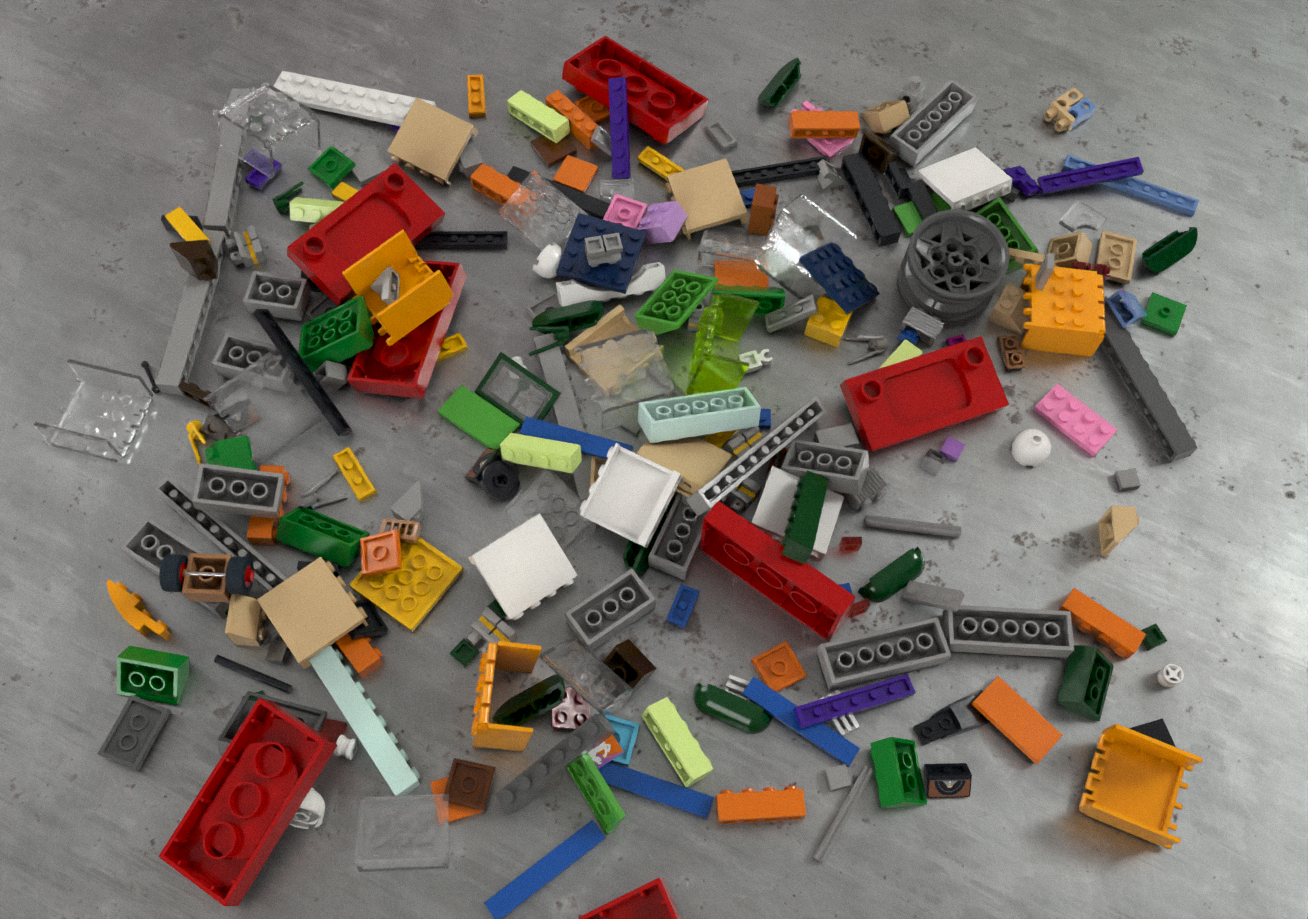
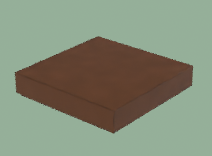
(553, 152)
(469, 784)

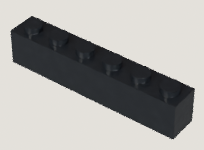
(871, 199)

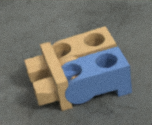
(1069, 111)

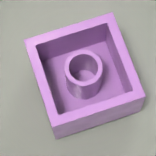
(662, 222)

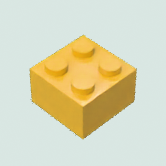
(829, 323)

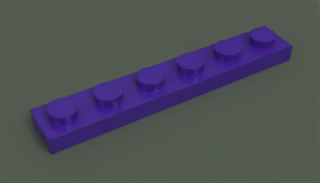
(619, 128)
(1090, 175)
(853, 701)

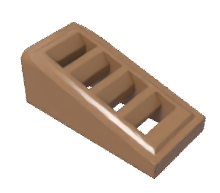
(407, 524)

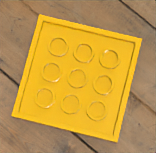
(415, 588)

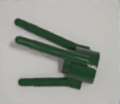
(281, 201)
(560, 333)

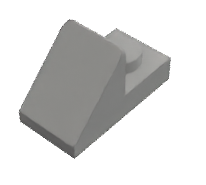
(830, 175)
(387, 285)

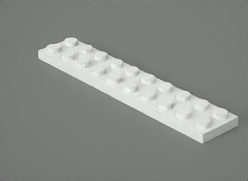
(346, 98)

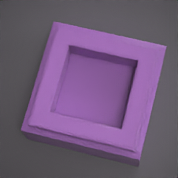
(952, 448)

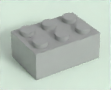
(280, 294)

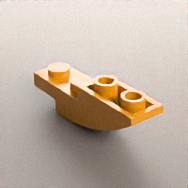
(134, 611)

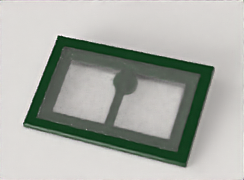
(516, 390)

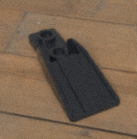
(951, 720)

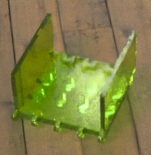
(726, 318)

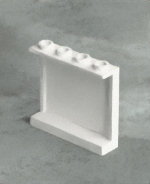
(966, 179)
(630, 495)
(775, 506)
(524, 567)

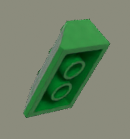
(231, 453)
(152, 674)
(898, 773)

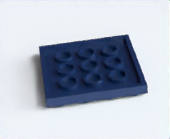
(606, 275)
(839, 277)

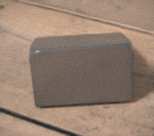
(1013, 194)
(933, 461)
(278, 652)

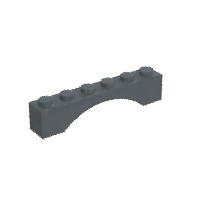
(534, 778)

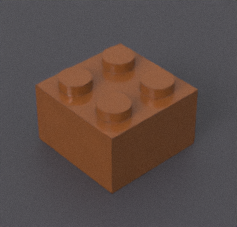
(763, 209)

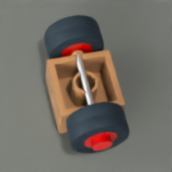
(206, 576)

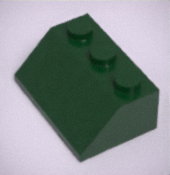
(1086, 682)

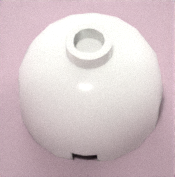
(548, 261)
(1031, 447)
(310, 811)

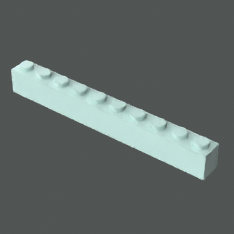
(365, 723)

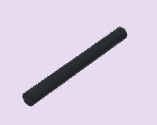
(253, 673)

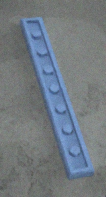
(1141, 189)

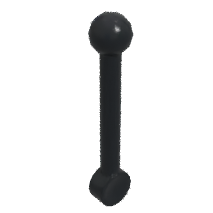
(155, 389)

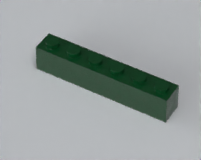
(804, 517)

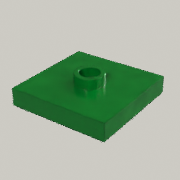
(331, 167)
(1164, 313)

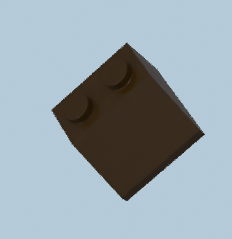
(877, 151)
(196, 258)
(630, 664)

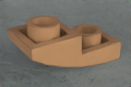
(1010, 352)

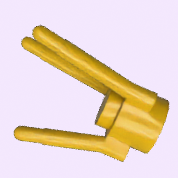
(193, 428)

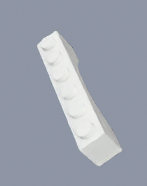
(645, 279)

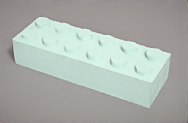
(698, 414)

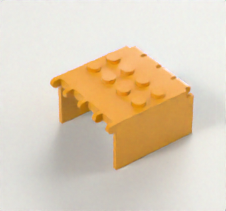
(420, 289)
(1066, 313)
(506, 657)
(1136, 784)

